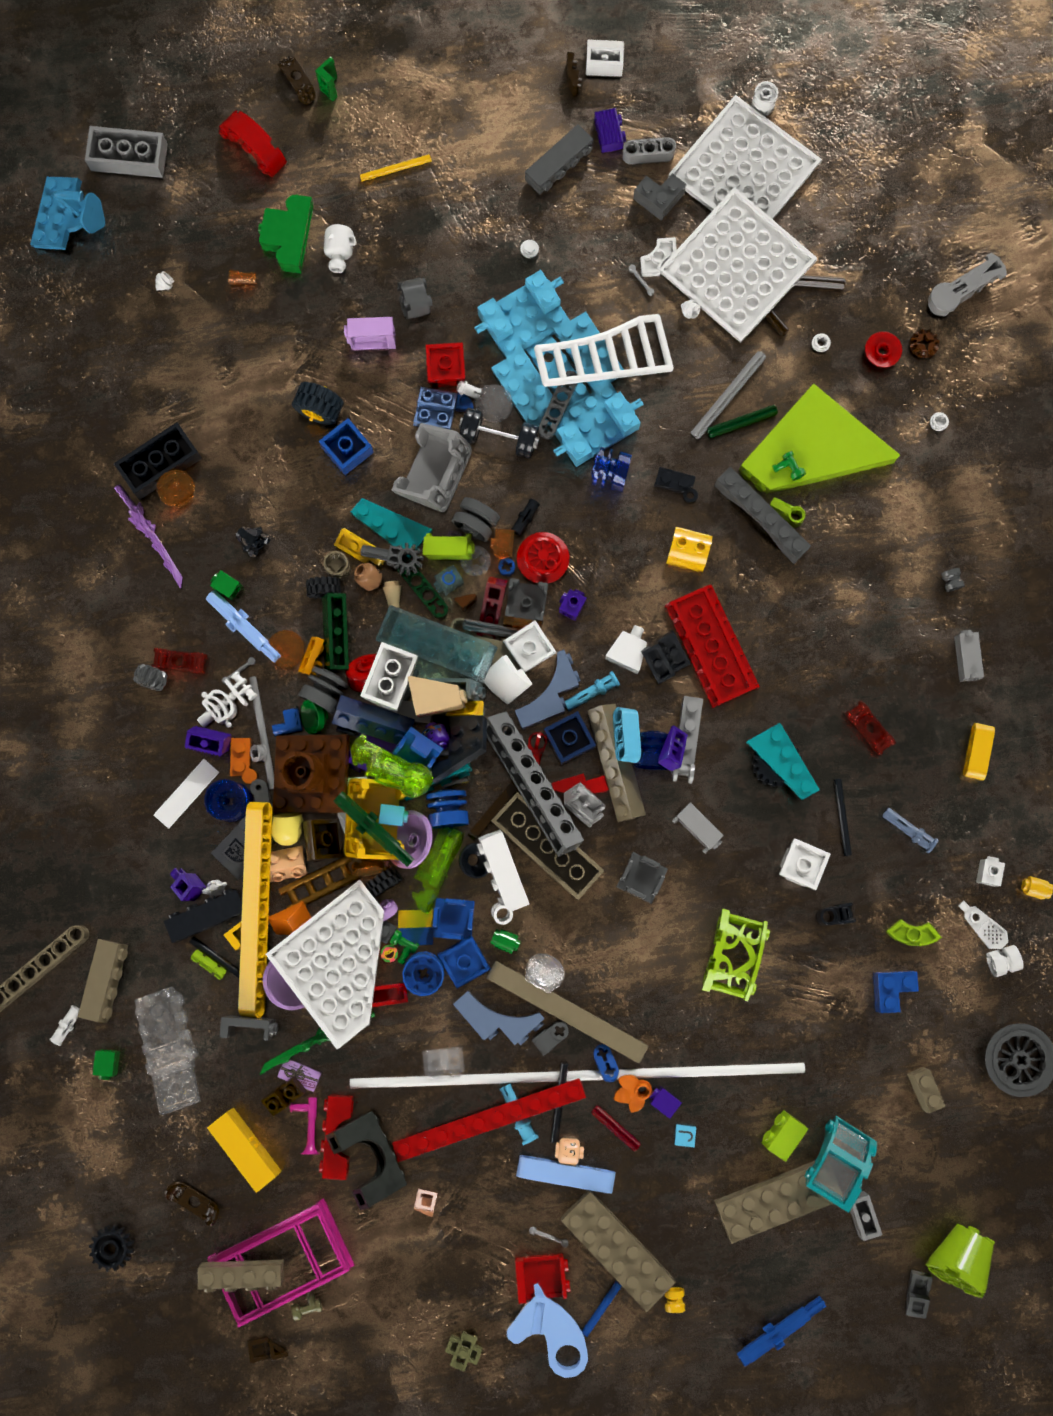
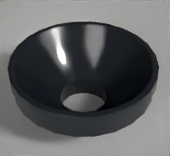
(477, 870)

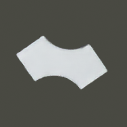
(652, 262)

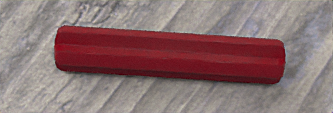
(615, 1128)

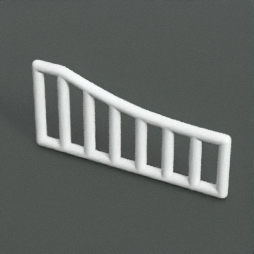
(607, 335)

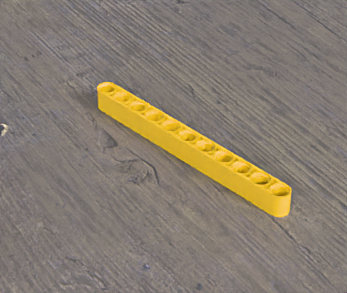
(255, 909)

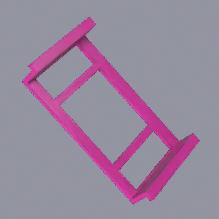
(345, 1260)

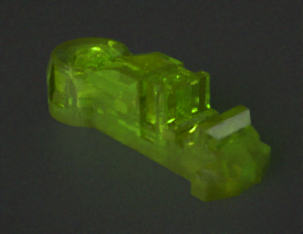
(391, 770)
(436, 866)

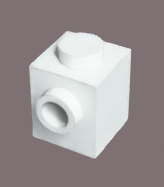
(990, 871)

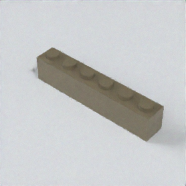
(618, 774)

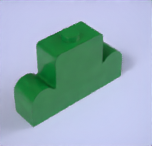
(288, 232)

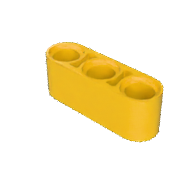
(979, 751)

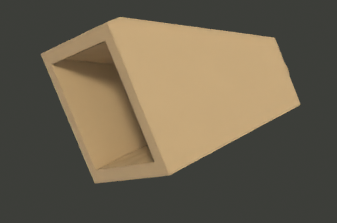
(435, 697)

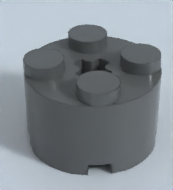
(414, 298)

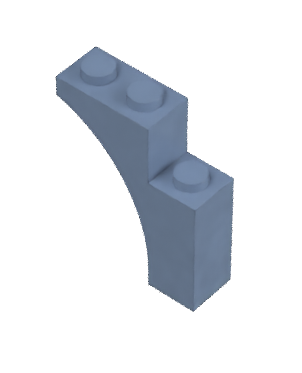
(549, 704)
(487, 1021)

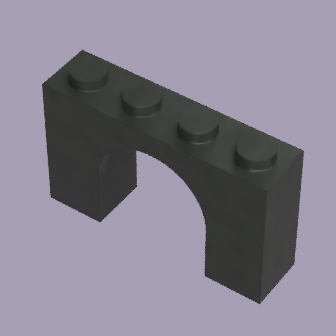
(388, 1175)

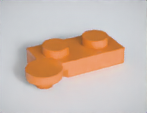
(241, 761)

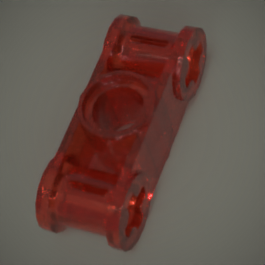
(192, 662)
(878, 736)

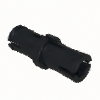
(531, 506)

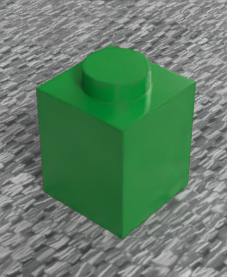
(225, 585)
(106, 1063)

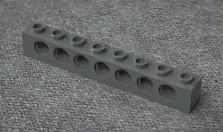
(538, 795)

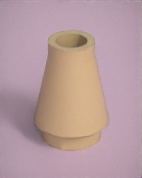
(392, 592)

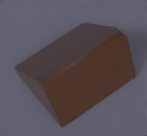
(465, 602)

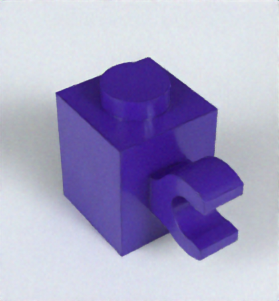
(187, 885)

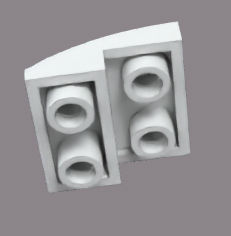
(506, 680)

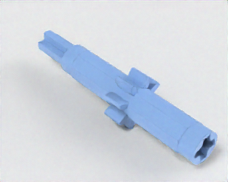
(238, 621)

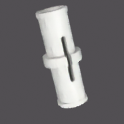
(65, 1025)

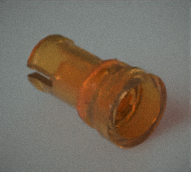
(238, 277)

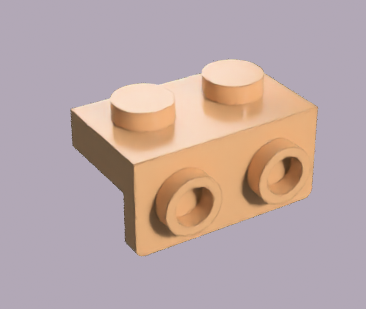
(287, 864)

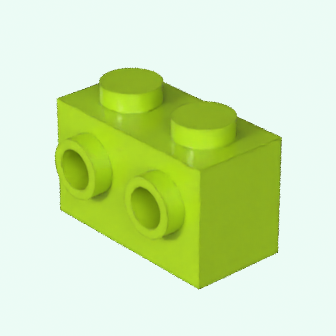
(784, 1135)

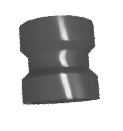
(952, 579)

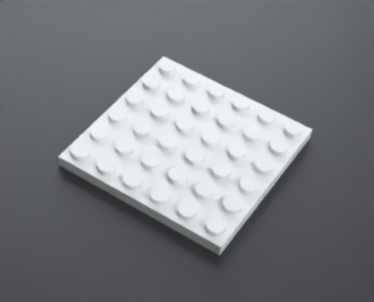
(748, 154)
(737, 264)

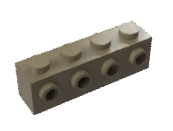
(103, 981)
(240, 1274)

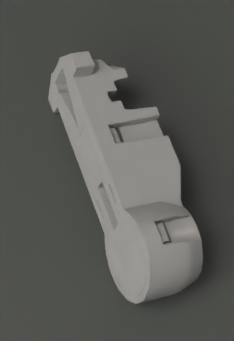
(947, 296)

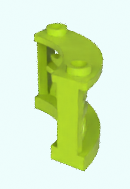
(713, 970)

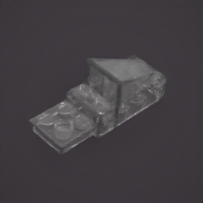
(168, 1049)

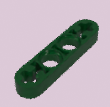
(420, 589)

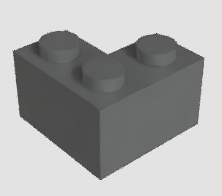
(657, 198)

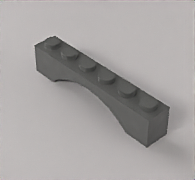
(782, 533)

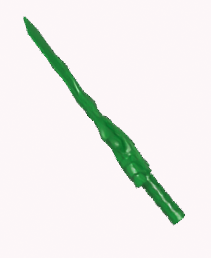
(302, 1047)

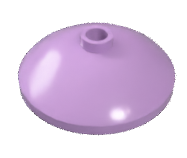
(416, 838)
(278, 990)

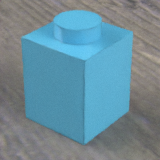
(393, 815)

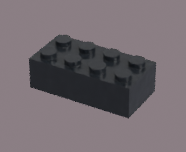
(157, 456)

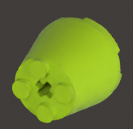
(963, 1260)

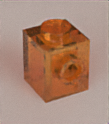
(503, 543)

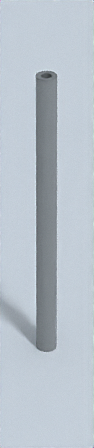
(262, 732)

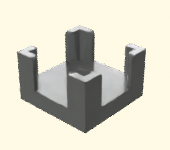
(526, 600)

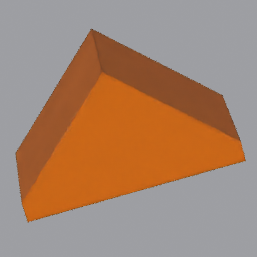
(289, 919)

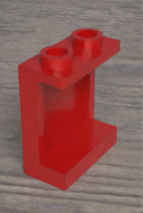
(546, 1271)

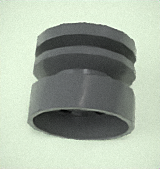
(324, 689)

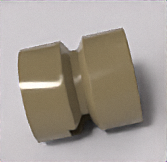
(337, 565)

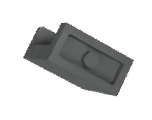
(229, 1023)

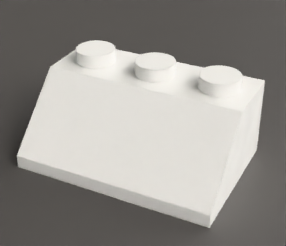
(389, 677)

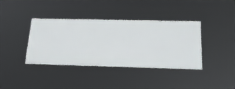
(186, 793)

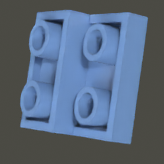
(435, 408)

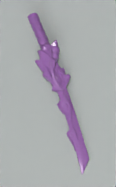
(148, 529)

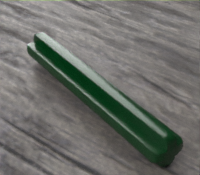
(742, 421)

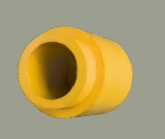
(1037, 888)

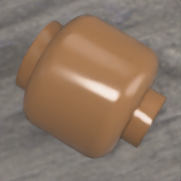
(367, 576)

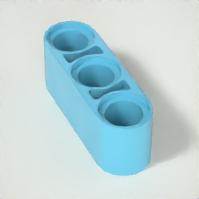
(627, 735)

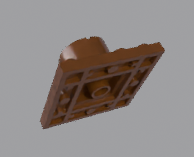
(310, 773)

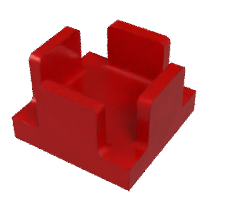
(445, 364)

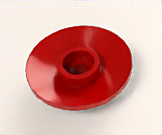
(889, 344)

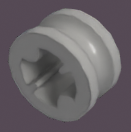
(258, 753)

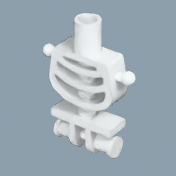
(215, 712)

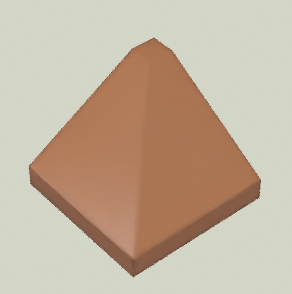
(425, 1202)

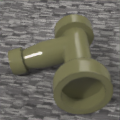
(313, 1305)

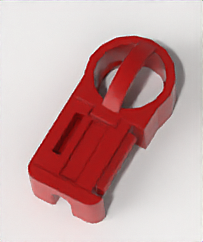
(537, 752)

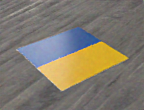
(416, 926)

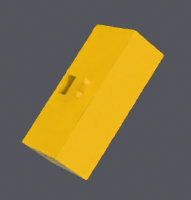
(244, 1149)

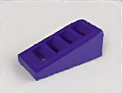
(670, 760)

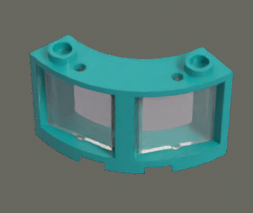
(841, 1164)

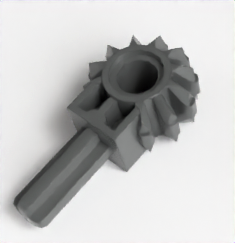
(395, 555)

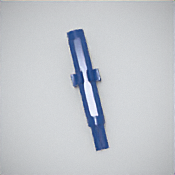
(774, 1335)

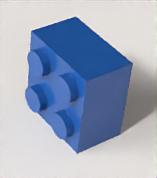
(346, 446)

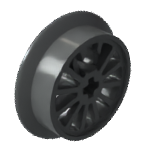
(997, 1073)

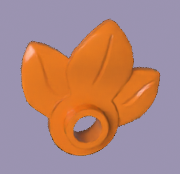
(630, 1093)

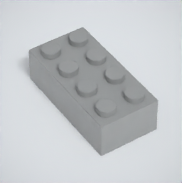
(126, 151)

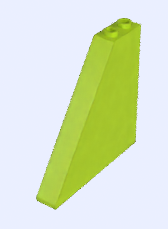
(824, 443)

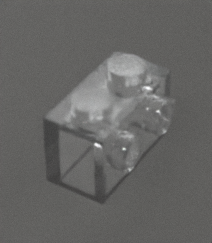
(444, 1061)

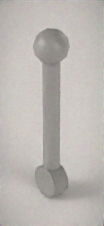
(632, 269)
(251, 661)
(564, 1242)

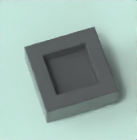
(387, 931)

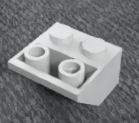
(604, 58)

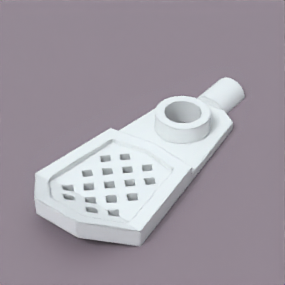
(982, 924)

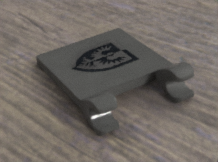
(231, 850)

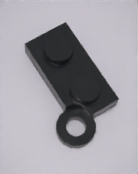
(676, 482)

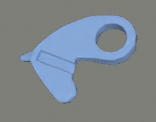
(549, 1319)

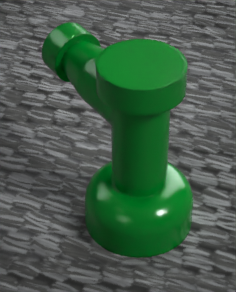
(789, 460)
(409, 947)

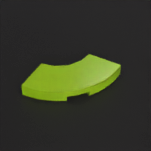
(913, 935)

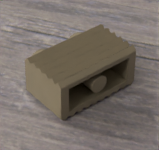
(926, 1090)

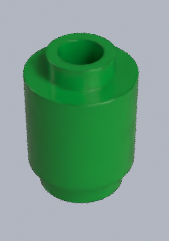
(505, 941)

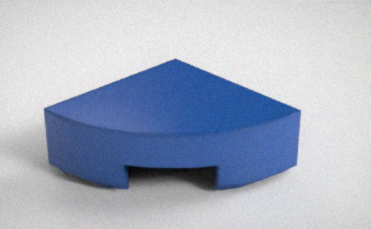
(463, 402)

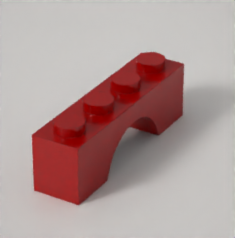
(338, 1110)

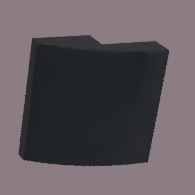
(665, 657)

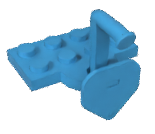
(64, 212)

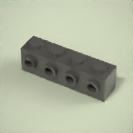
(559, 159)

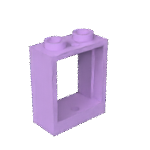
(370, 333)

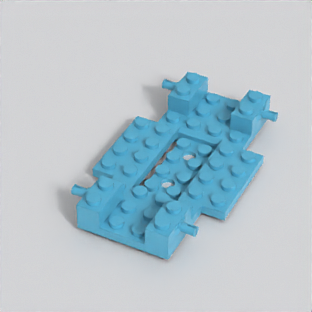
(530, 319)

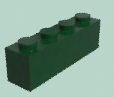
(335, 632)

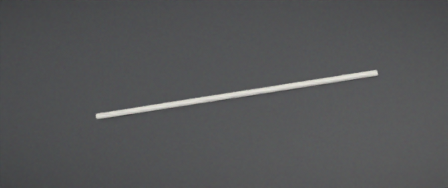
(585, 1075)

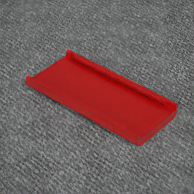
(711, 646)

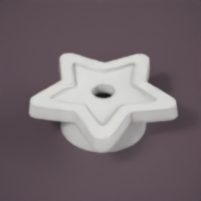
(214, 888)

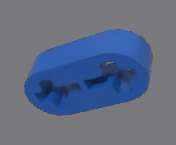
(610, 1061)

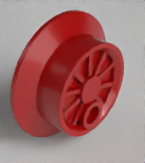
(543, 557)

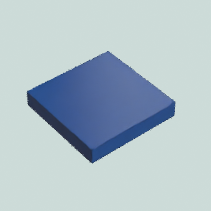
(464, 961)

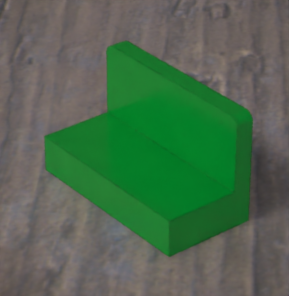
(326, 76)

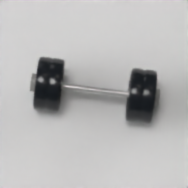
(527, 440)

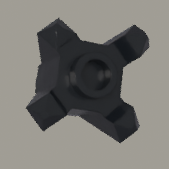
(252, 539)

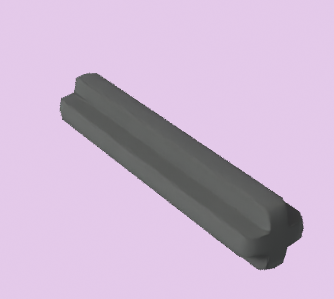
(488, 628)

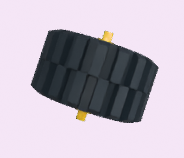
(317, 403)

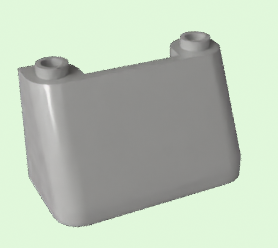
(436, 467)

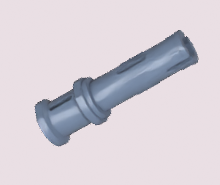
(917, 835)

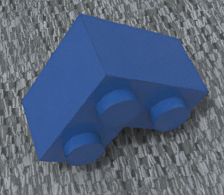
(887, 989)

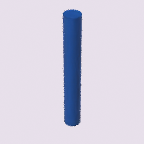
(601, 1308)

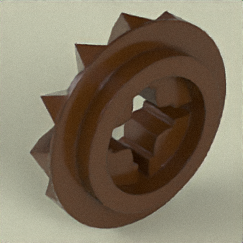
(920, 349)

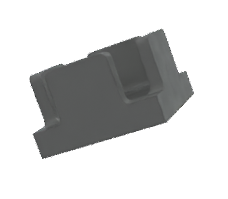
(642, 877)

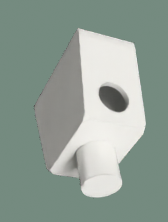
(627, 650)

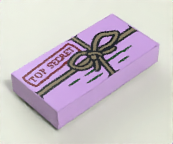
(307, 1076)

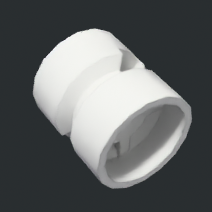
(765, 98)
(1004, 961)

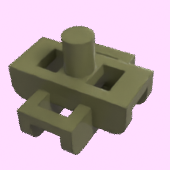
(462, 1352)

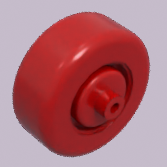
(359, 671)

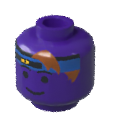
(437, 734)

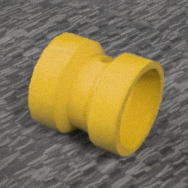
(675, 1300)

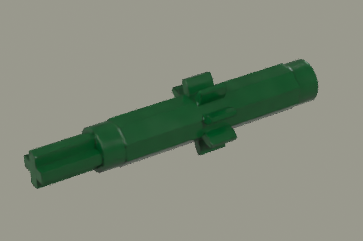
(367, 823)

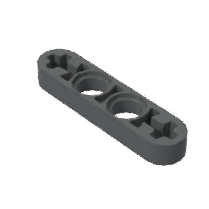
(559, 405)

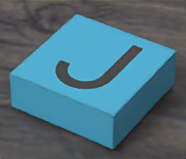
(685, 1135)

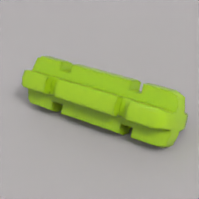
(208, 964)

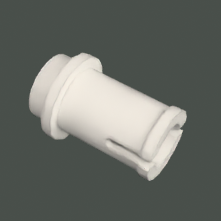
(467, 389)

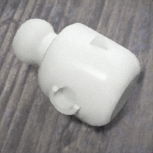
(338, 246)

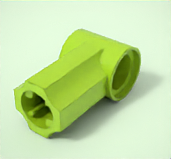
(786, 510)

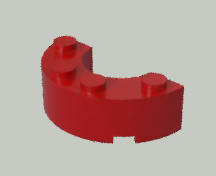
(254, 141)

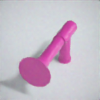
(311, 1108)

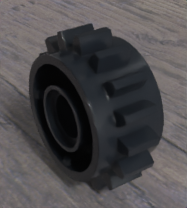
(100, 1251)

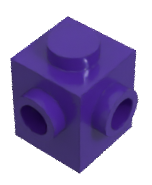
(572, 603)

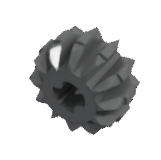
(150, 677)

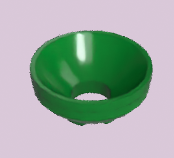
(313, 717)

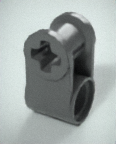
(548, 1039)

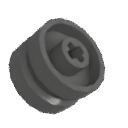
(475, 519)

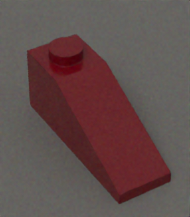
(493, 602)

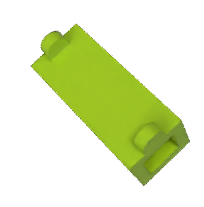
(448, 547)

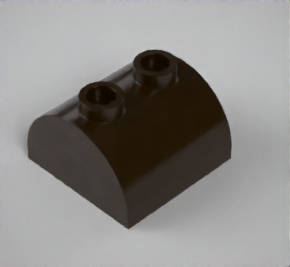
(322, 839)

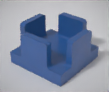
(417, 748)
(453, 918)

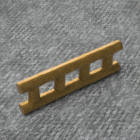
(324, 872)

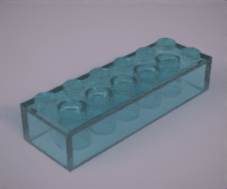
(437, 643)

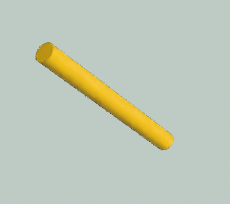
(396, 167)

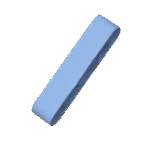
(566, 1175)

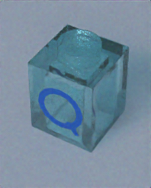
(448, 580)

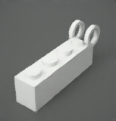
(504, 875)

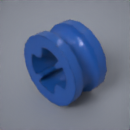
(509, 562)

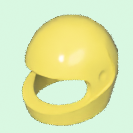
(287, 828)

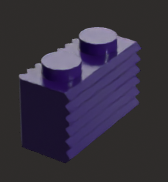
(609, 130)
(207, 740)

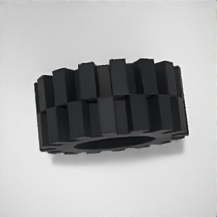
(318, 587)
(383, 881)

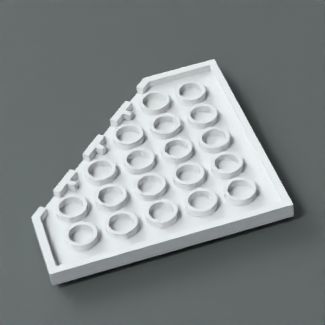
(335, 963)

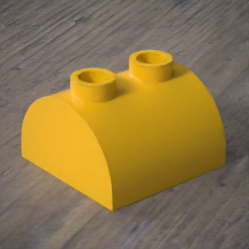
(689, 549)

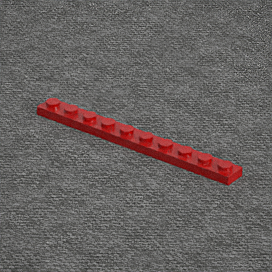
(489, 1119)

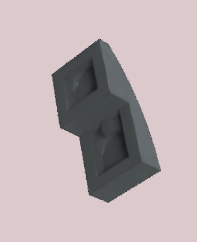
(918, 1294)

